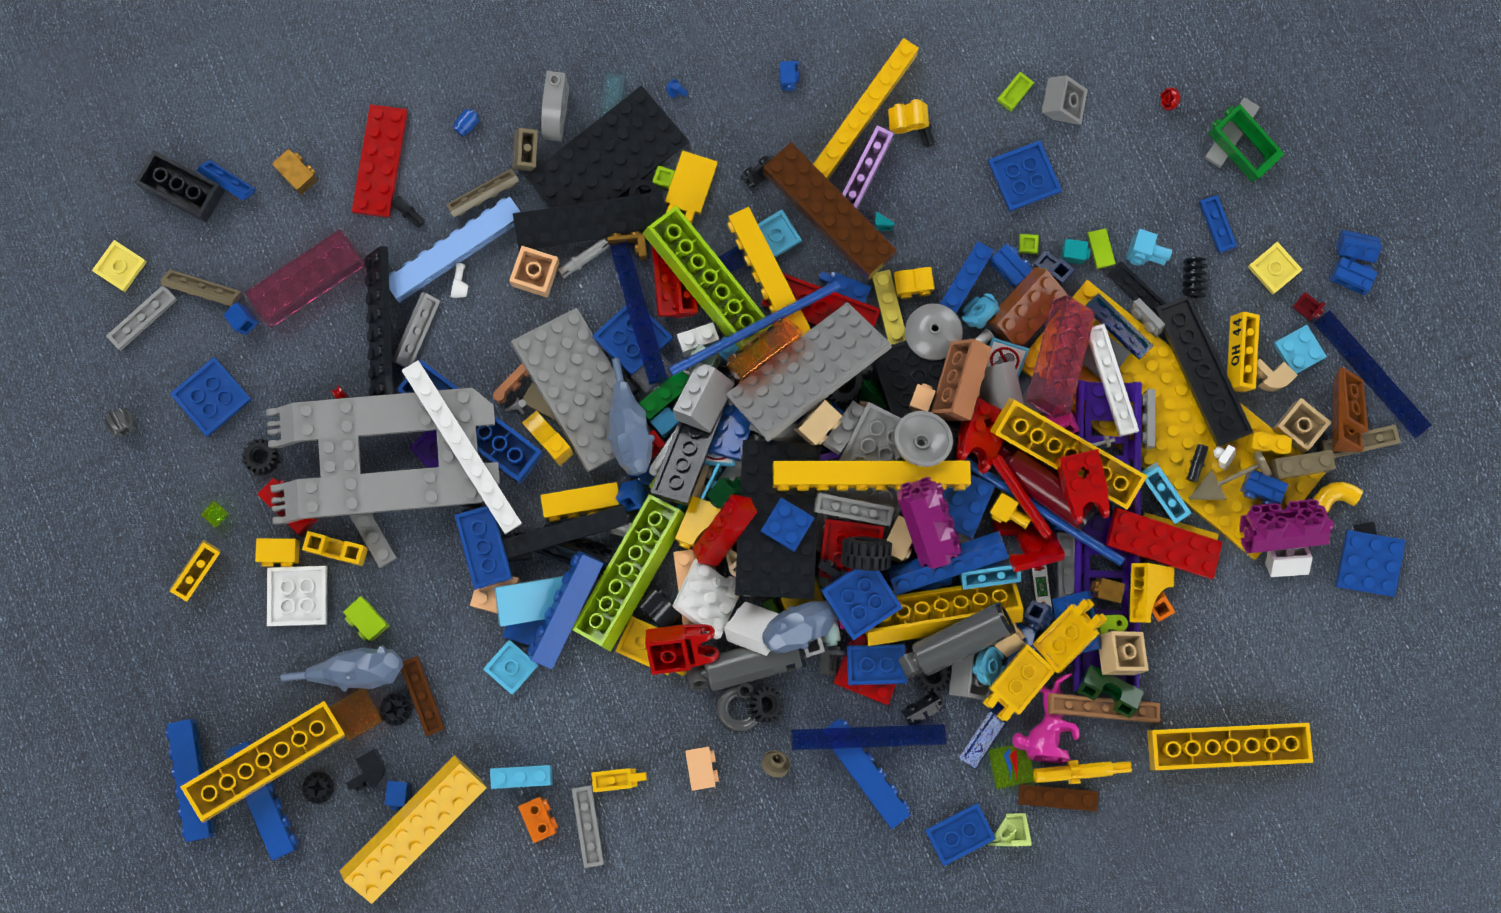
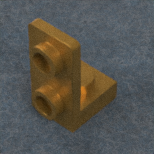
(634, 237)

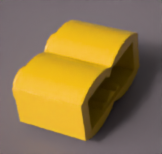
(908, 117)
(913, 282)
(1271, 445)

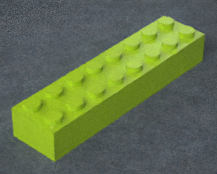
(703, 274)
(629, 573)

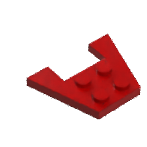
(1036, 549)

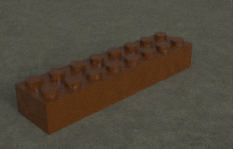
(829, 211)

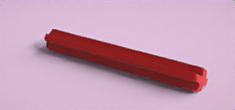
(1021, 496)

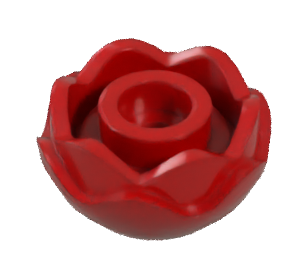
(1170, 98)

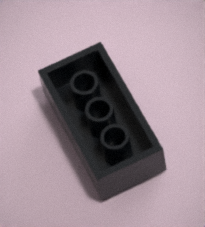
(179, 186)

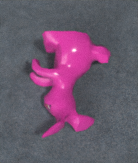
(1044, 738)

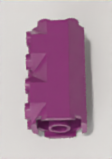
(929, 522)
(1272, 528)

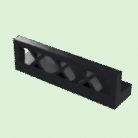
(565, 551)

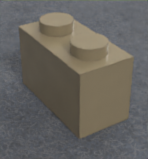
(524, 149)

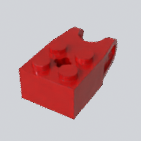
(976, 437)
(1080, 490)
(679, 647)

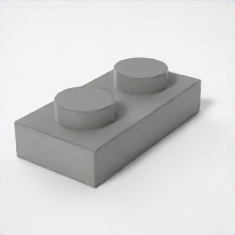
(1147, 317)

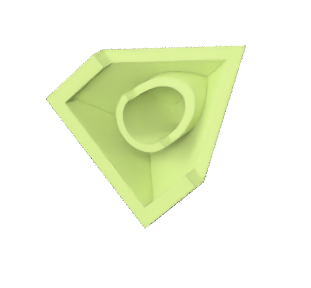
(1012, 831)

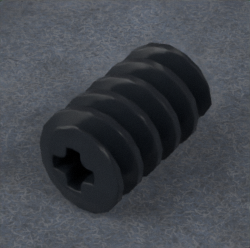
(1193, 277)

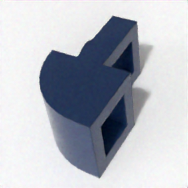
(1058, 268)

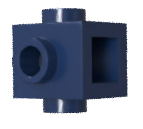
(1039, 616)

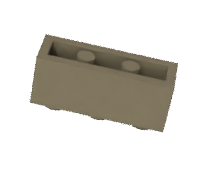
(1302, 465)

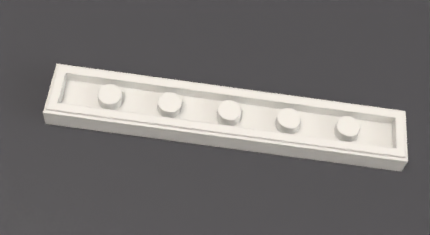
(1112, 381)

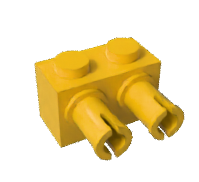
(1006, 509)

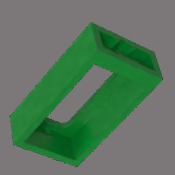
(1256, 136)

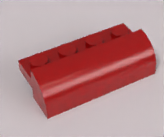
(671, 294)

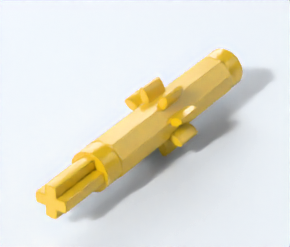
(1074, 772)

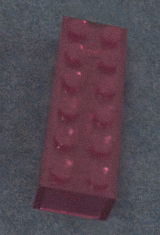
(305, 278)
(1061, 357)

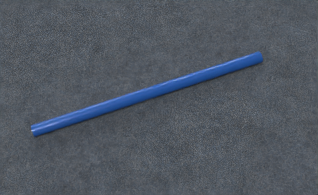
(754, 328)
(1053, 518)

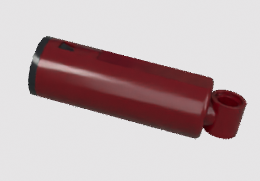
(1042, 484)

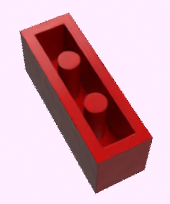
(266, 495)

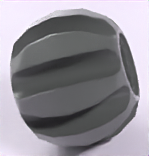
(120, 422)

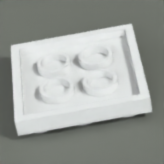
(297, 596)
(704, 600)

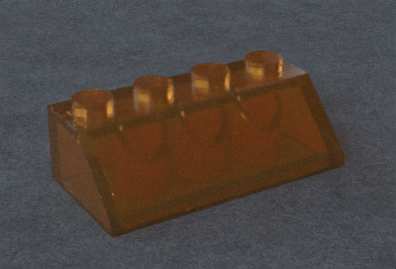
(764, 349)

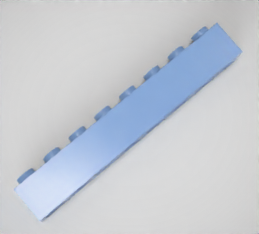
(452, 250)

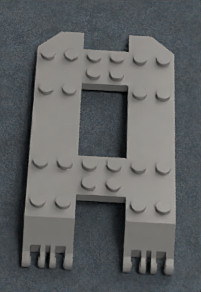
(342, 486)

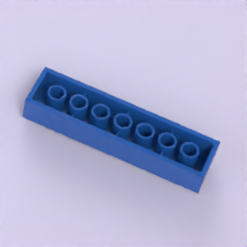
(495, 442)

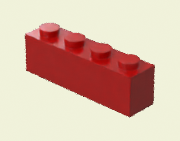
(724, 530)

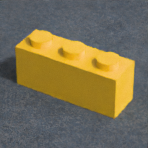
(195, 570)

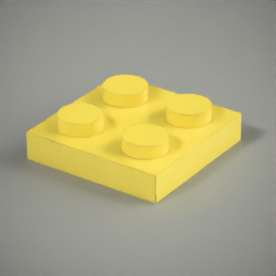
(119, 266)
(1275, 268)

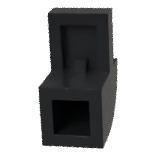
(372, 769)

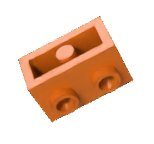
(538, 819)

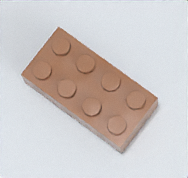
(961, 380)

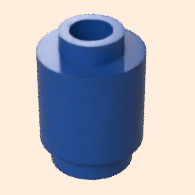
(466, 122)

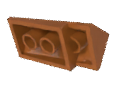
(1349, 412)

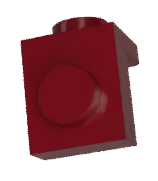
(1309, 307)

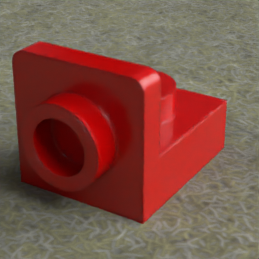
(657, 444)

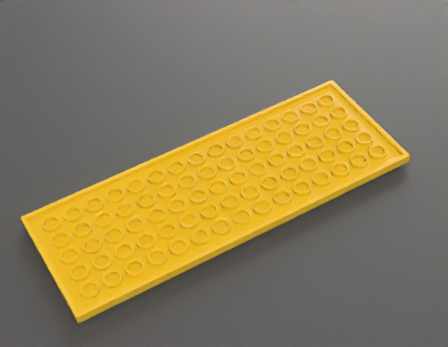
(1181, 428)

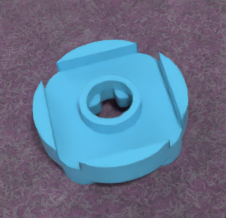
(980, 310)
(988, 665)

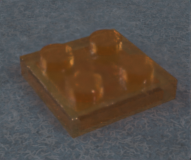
(356, 714)

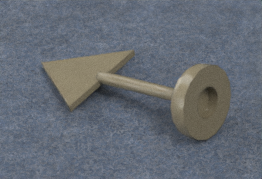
(1210, 488)

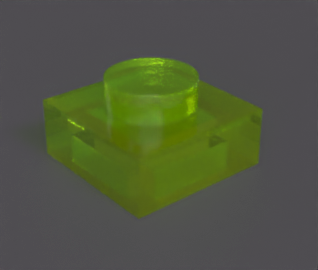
(214, 514)

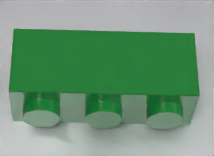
(664, 395)

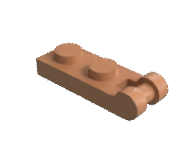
(511, 383)

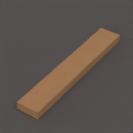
(1100, 708)

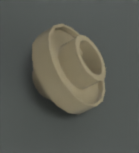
(775, 763)

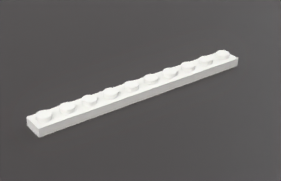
(461, 447)

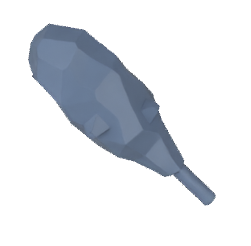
(628, 427)
(799, 626)
(353, 669)

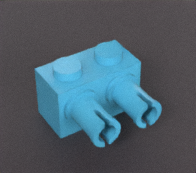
(1144, 248)

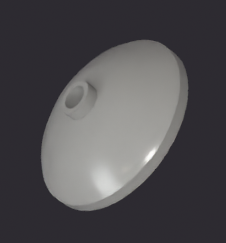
(924, 340)
(927, 429)

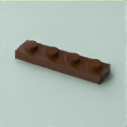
(422, 696)
(1057, 797)

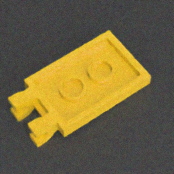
(691, 184)
(1069, 635)
(633, 642)
(1019, 682)

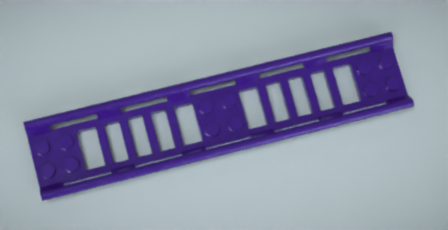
(1098, 409)

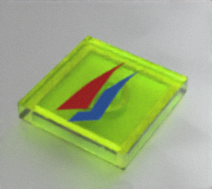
(1010, 766)

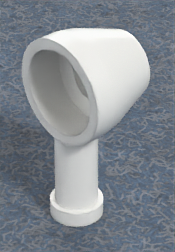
(459, 288)

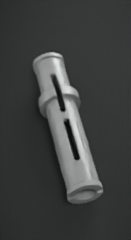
(577, 262)

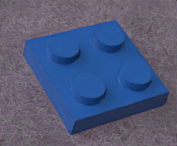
(787, 524)

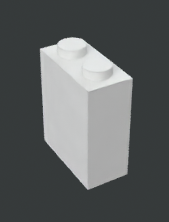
(748, 626)

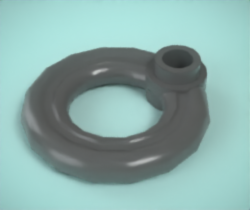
(723, 712)

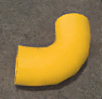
(1338, 492)

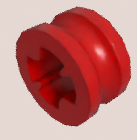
(339, 393)

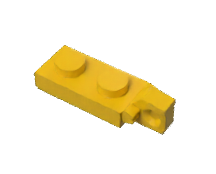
(616, 779)

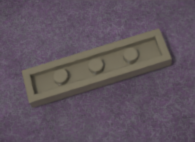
(483, 192)
(200, 288)
(1371, 440)

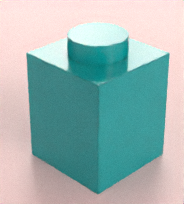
(1075, 251)

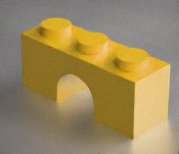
(335, 549)

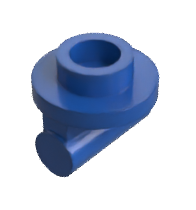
(674, 88)

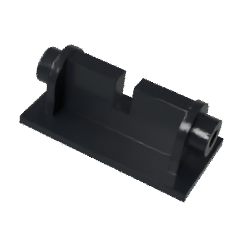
(753, 175)
(914, 712)

